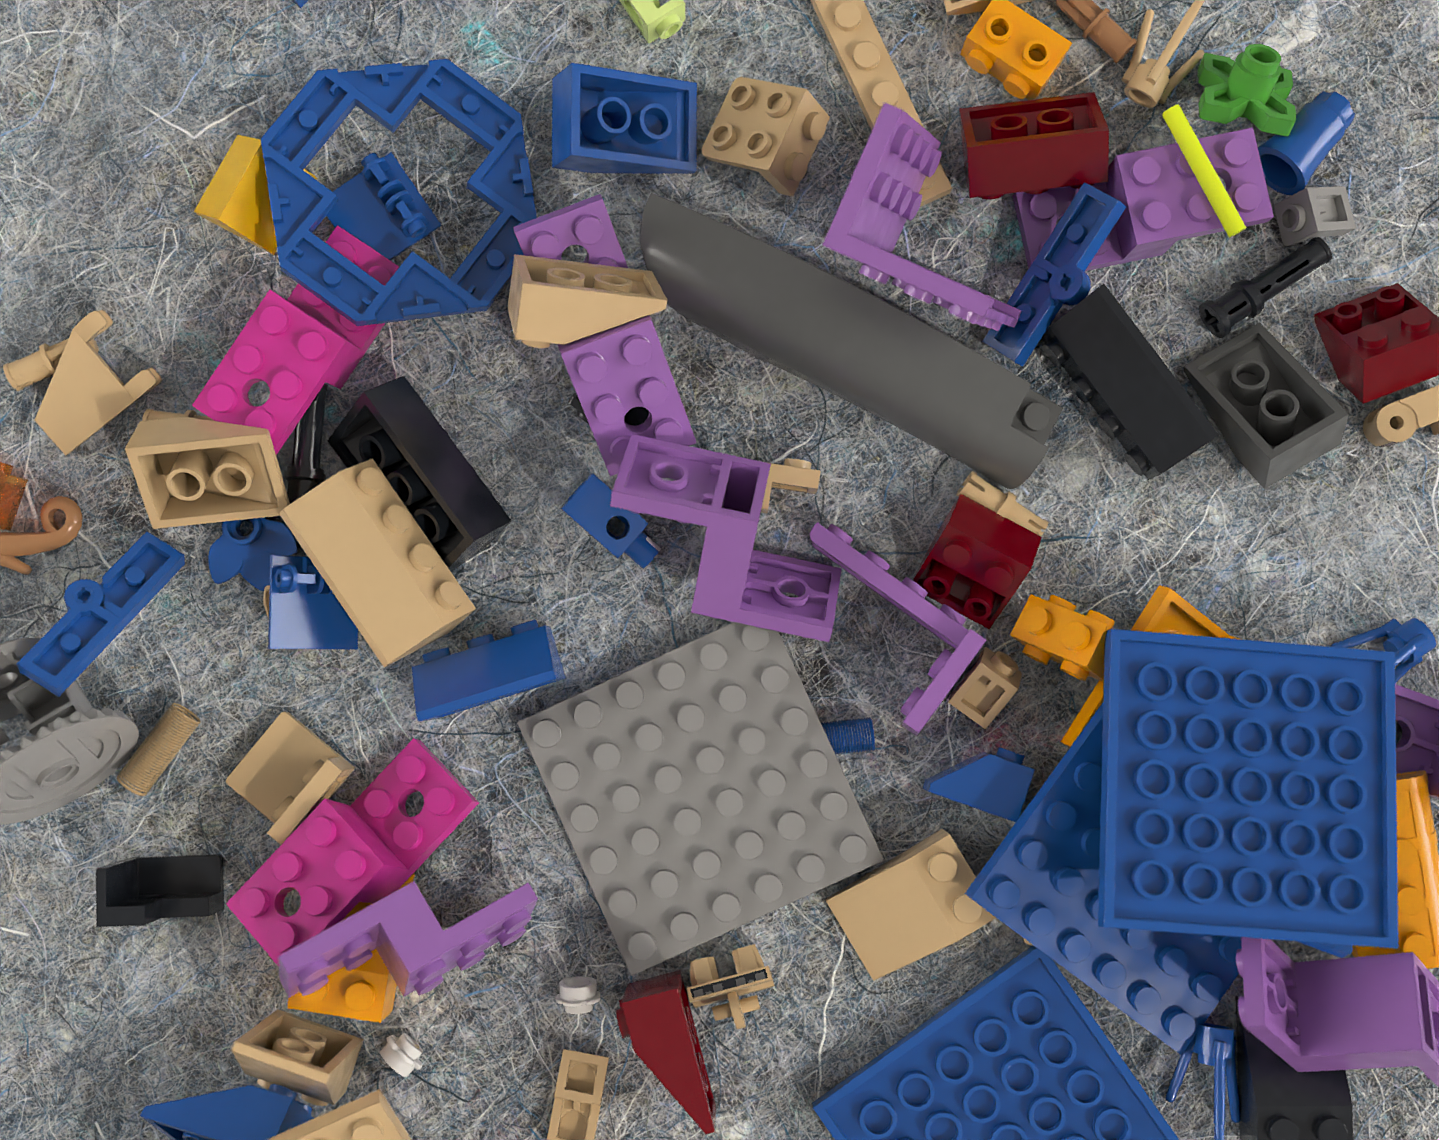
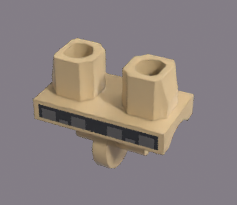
(710, 988)

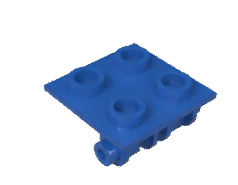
(383, 207)
(305, 609)

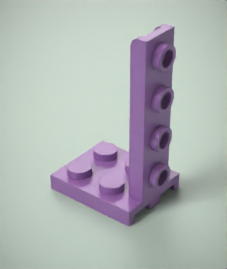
(908, 598)

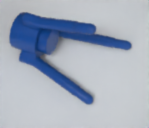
(1407, 640)
(1214, 1048)

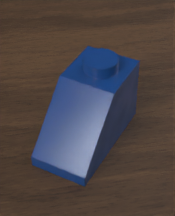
(986, 783)

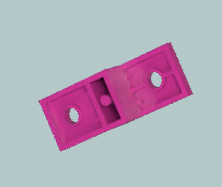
(294, 350)
(352, 851)

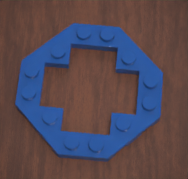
(388, 96)

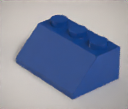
(485, 671)

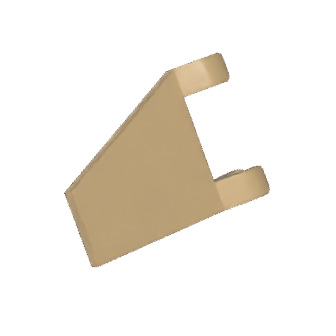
(86, 390)

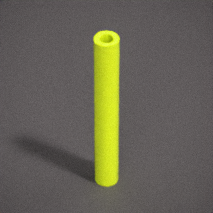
(1203, 170)

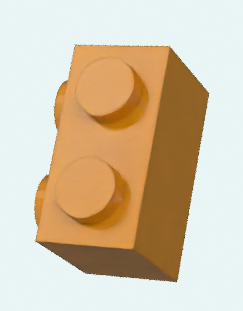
(1014, 49)

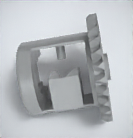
(70, 746)

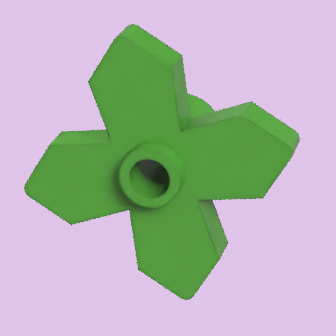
(1247, 88)

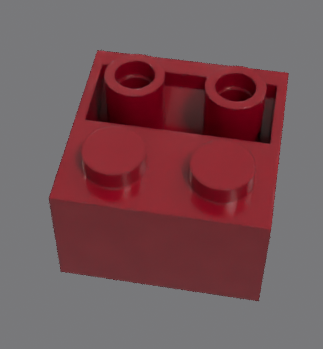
(1381, 342)
(977, 561)

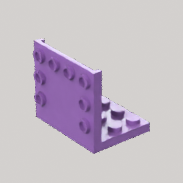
(879, 203)

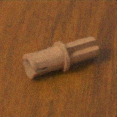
(1098, 27)

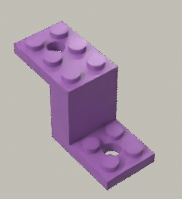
(618, 365)
(728, 499)
(1341, 1009)

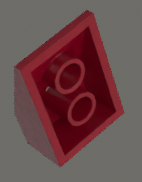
(666, 1039)

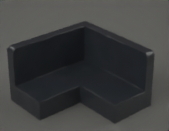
(157, 888)

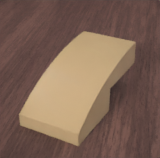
(578, 1096)

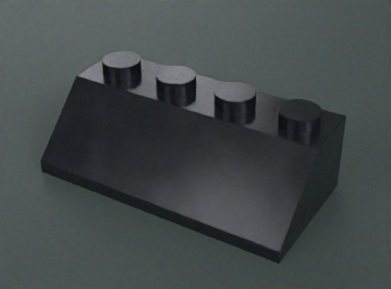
(1126, 384)
(422, 468)

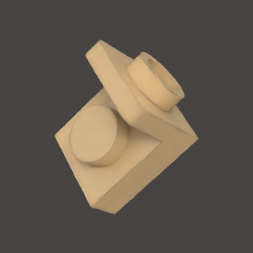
(987, 687)

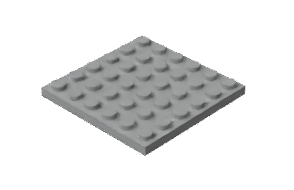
(699, 792)

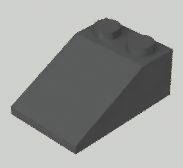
(1266, 405)

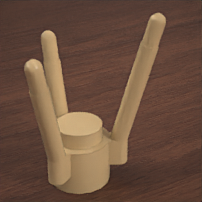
(1149, 81)

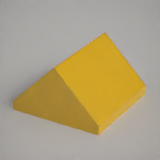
(240, 195)

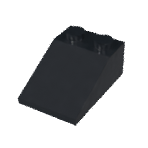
(1288, 1103)

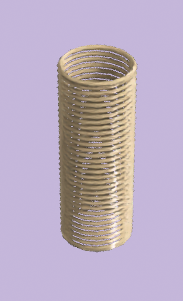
(147, 762)

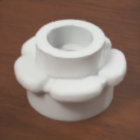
(578, 994)
(402, 1054)

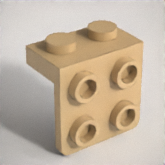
(767, 131)

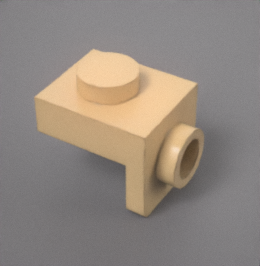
(793, 476)

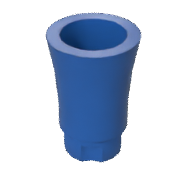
(1318, 127)

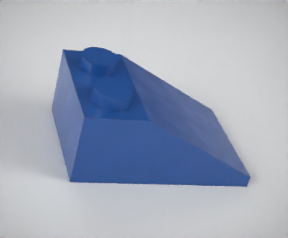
(623, 122)
(230, 1114)

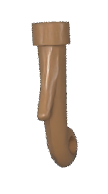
(31, 543)

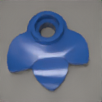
(249, 554)

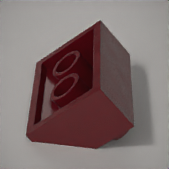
(1034, 145)

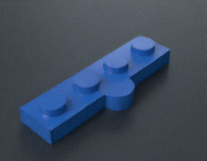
(1057, 272)
(100, 613)

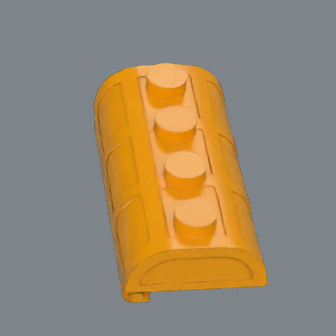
(1415, 873)

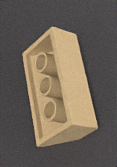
(377, 562)

